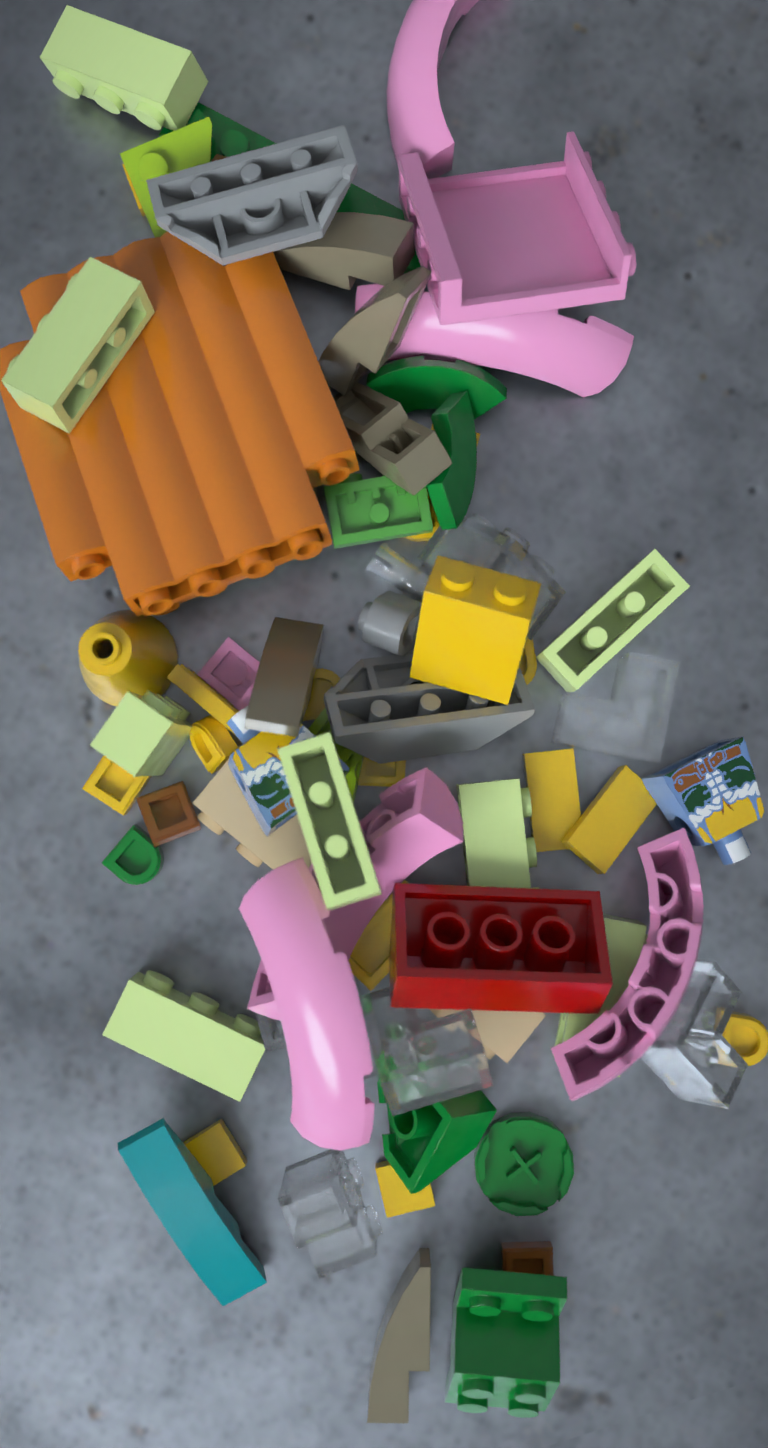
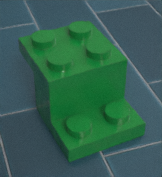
(505, 1341)

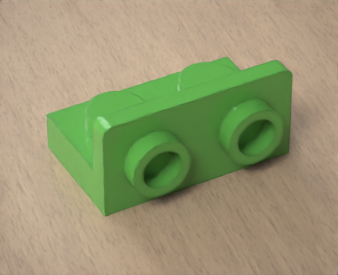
(375, 511)

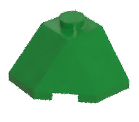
(434, 1137)

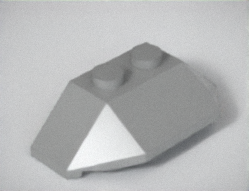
(257, 197)
(400, 718)

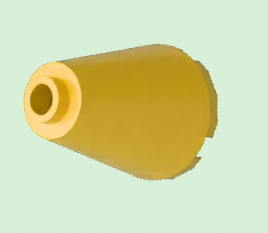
(126, 655)

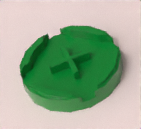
(523, 1164)

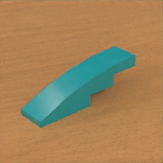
(191, 1212)

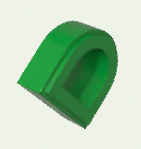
(135, 857)

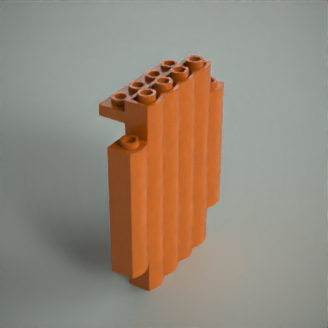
(198, 441)

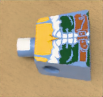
(261, 773)
(711, 797)

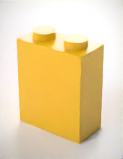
(473, 629)

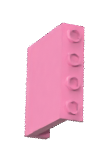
(516, 237)

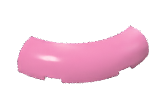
(412, 86)
(533, 344)
(401, 834)
(657, 980)
(316, 1007)

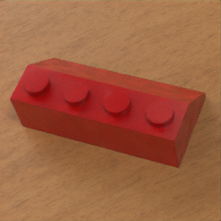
(498, 949)

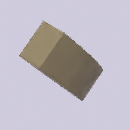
(353, 248)
(373, 331)
(390, 440)
(285, 677)
(401, 1343)

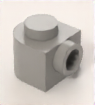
(390, 622)

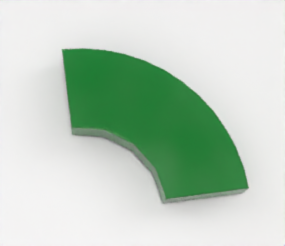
(429, 383)
(454, 487)

